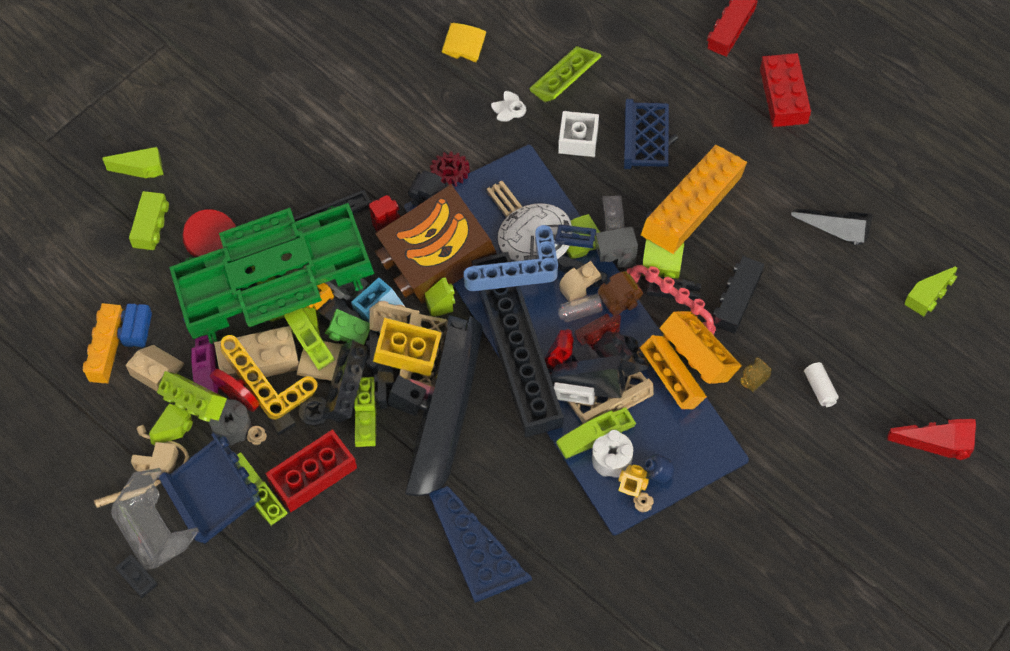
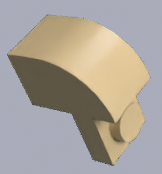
(575, 281)
(163, 457)

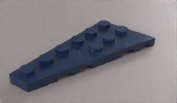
(480, 556)

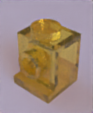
(755, 375)

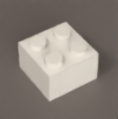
(578, 133)

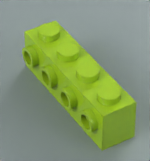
(191, 396)

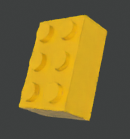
(407, 347)

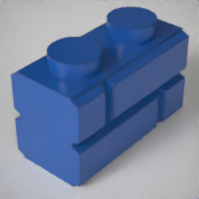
(135, 325)

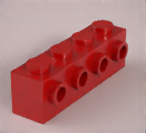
(730, 25)

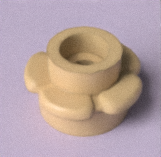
(254, 431)
(643, 507)

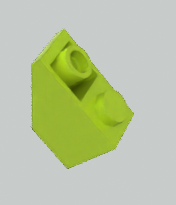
(440, 298)

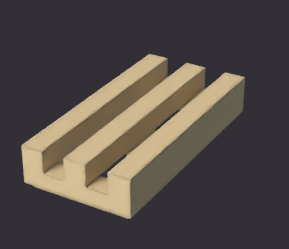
(496, 188)

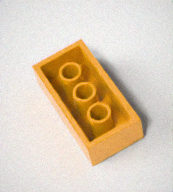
(700, 347)

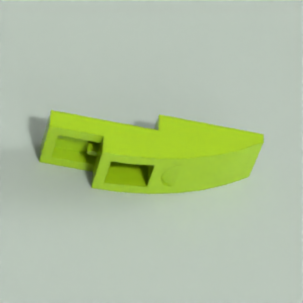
(309, 338)
(365, 413)
(586, 434)
(269, 505)

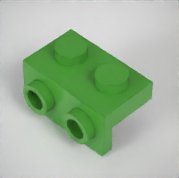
(347, 328)

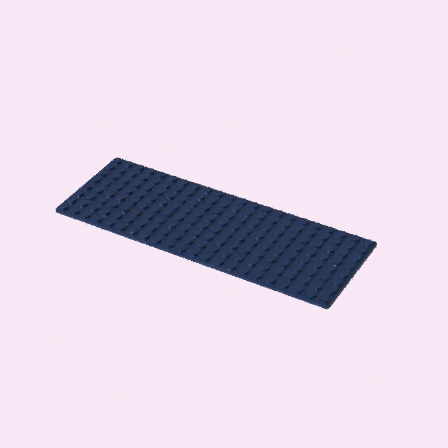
(691, 438)

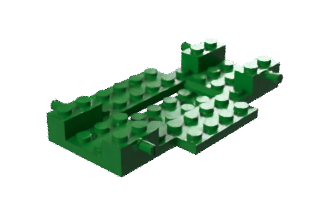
(211, 281)

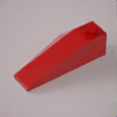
(947, 440)

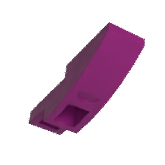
(204, 362)

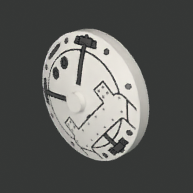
(518, 230)

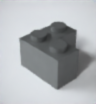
(617, 246)

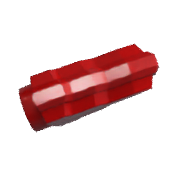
(560, 350)

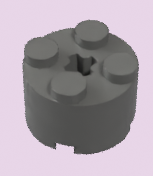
(233, 422)

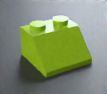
(666, 262)

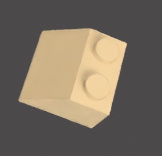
(150, 364)

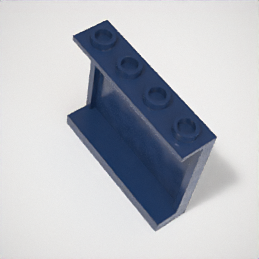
(211, 489)

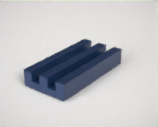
(575, 239)

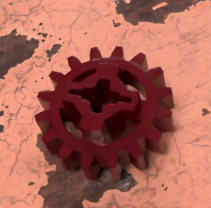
(449, 168)

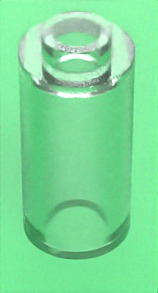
(580, 308)

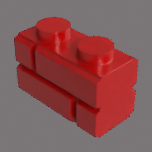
(383, 212)

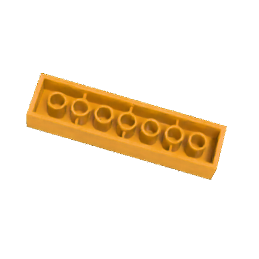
(693, 199)

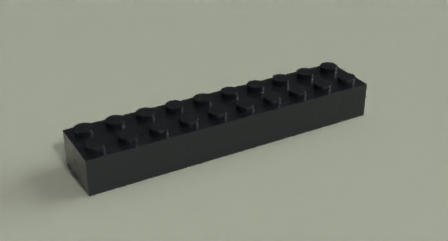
(520, 355)

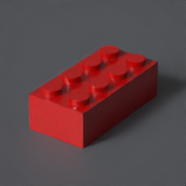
(785, 90)
(311, 470)

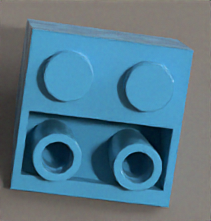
(371, 295)

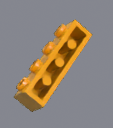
(104, 344)
(673, 372)

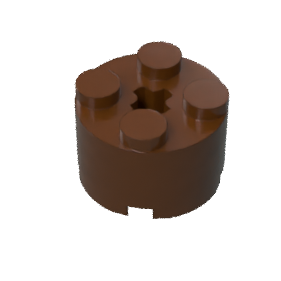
(620, 293)

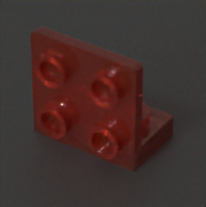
(596, 329)

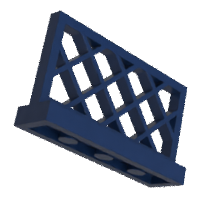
(631, 137)

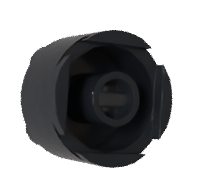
(425, 186)

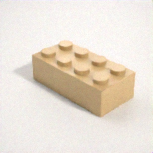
(270, 350)

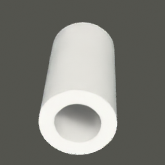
(821, 384)

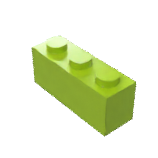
(148, 220)

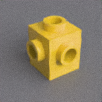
(633, 480)

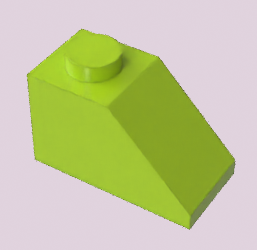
(171, 425)

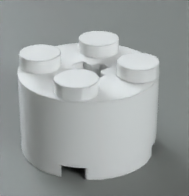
(612, 454)

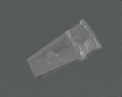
(613, 213)

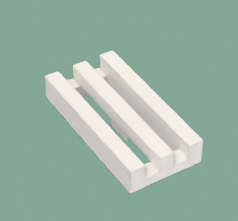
(574, 393)

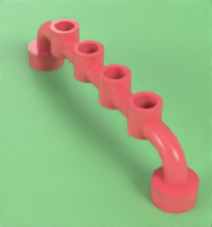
(681, 295)

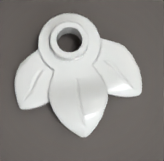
(507, 109)

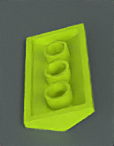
(564, 73)

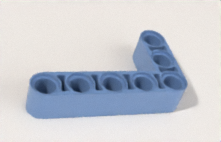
(518, 268)

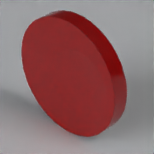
(203, 231)
(234, 389)

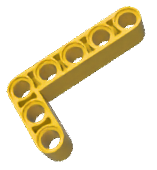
(262, 383)

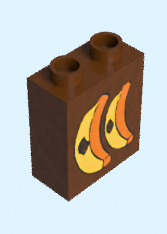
(433, 243)

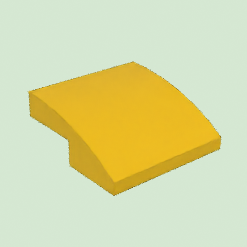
(463, 41)

